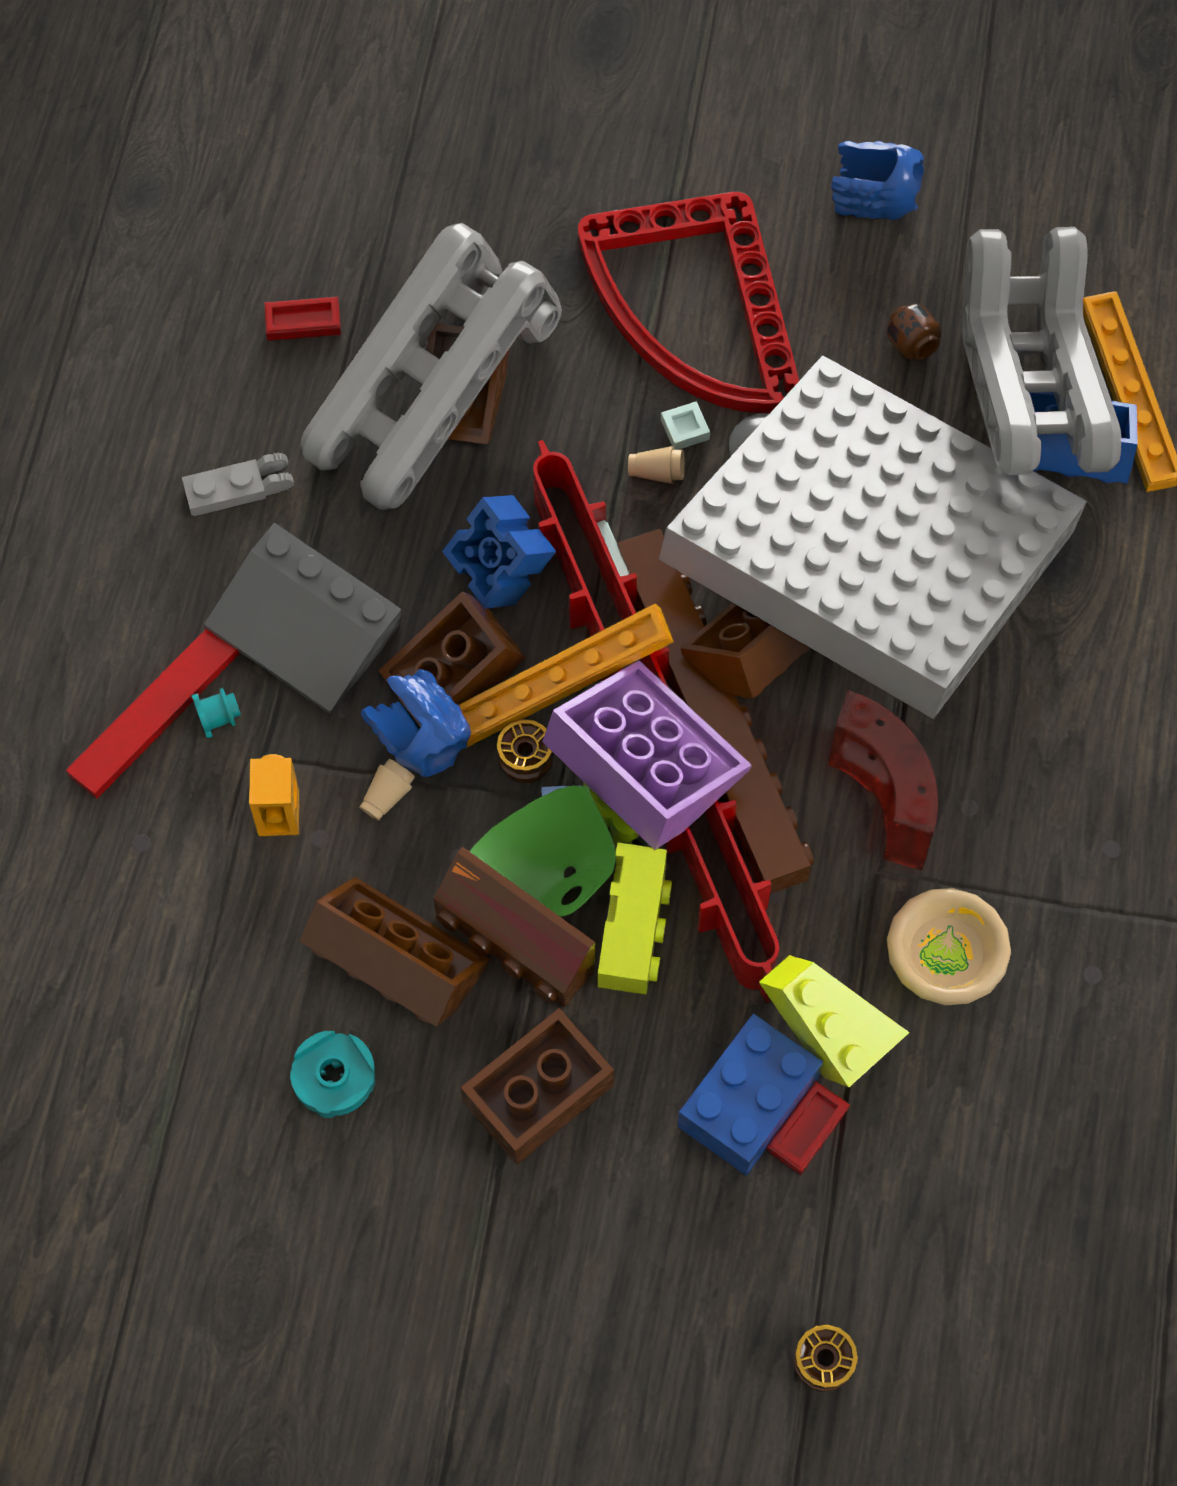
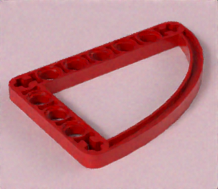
(721, 220)

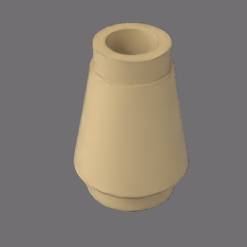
(658, 465)
(386, 789)

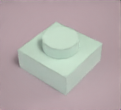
(685, 426)

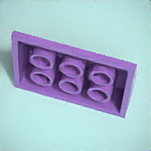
(644, 753)

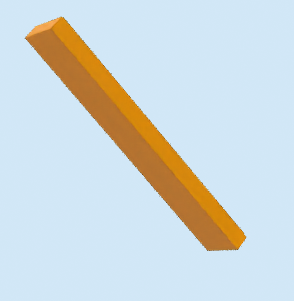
(1131, 385)
(566, 672)

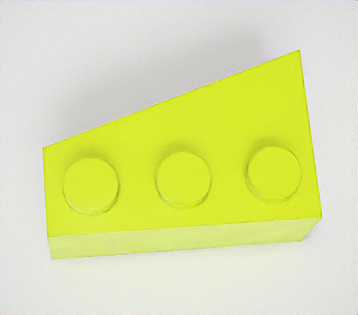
(634, 919)
(831, 1019)

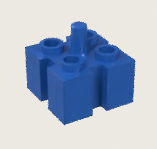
(499, 551)

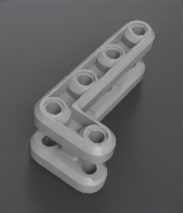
(498, 306)
(1062, 340)

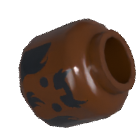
(914, 331)

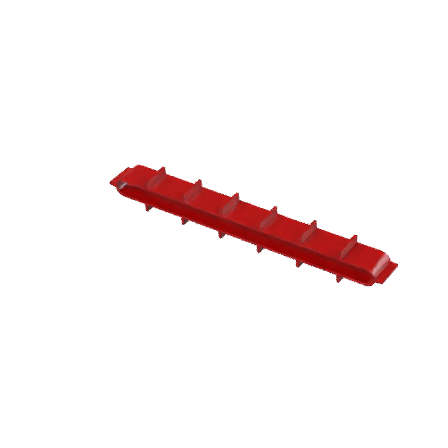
(556, 470)

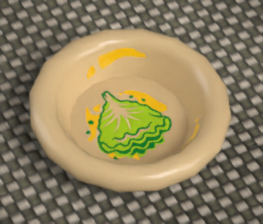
(948, 946)

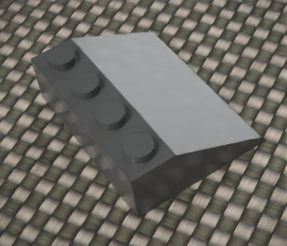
(303, 618)

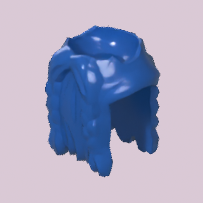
(877, 180)
(442, 724)

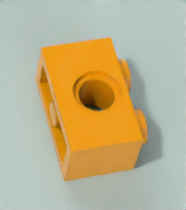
(274, 796)

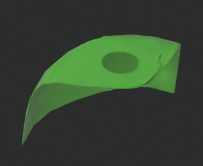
(547, 838)

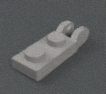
(236, 484)

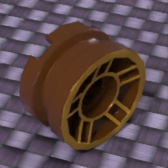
(509, 745)
(831, 1341)

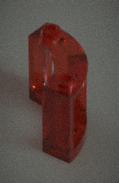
(891, 777)

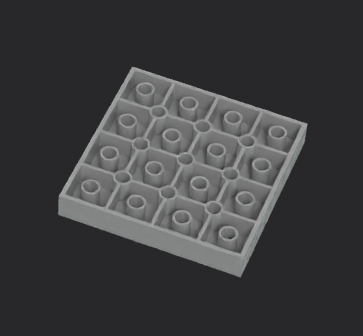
(872, 534)

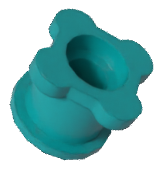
(216, 710)

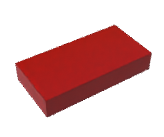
(302, 318)
(807, 1127)

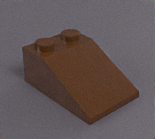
(480, 417)
(461, 649)

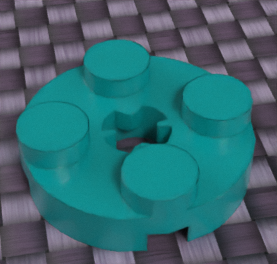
(332, 1097)

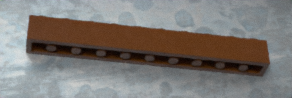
(761, 820)

